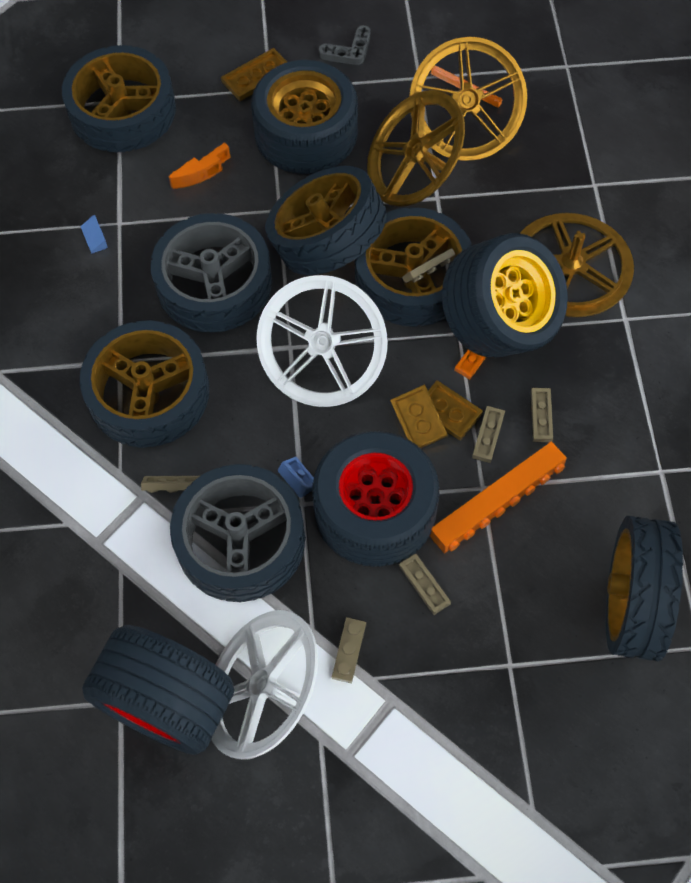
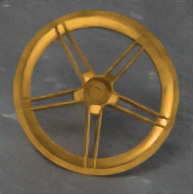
(469, 98)
(417, 147)
(574, 260)

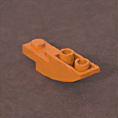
(199, 171)

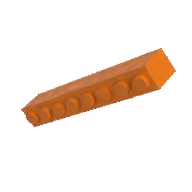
(497, 497)

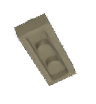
(429, 266)
(541, 415)
(488, 434)
(169, 483)
(425, 584)
(349, 650)

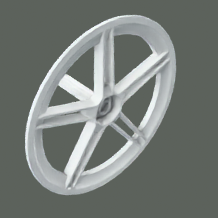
(321, 341)
(263, 681)

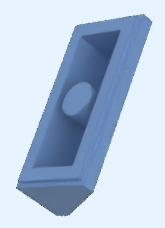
(93, 235)
(296, 476)

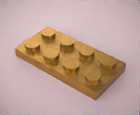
(245, 78)

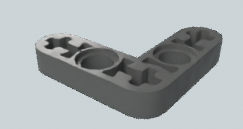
(350, 52)

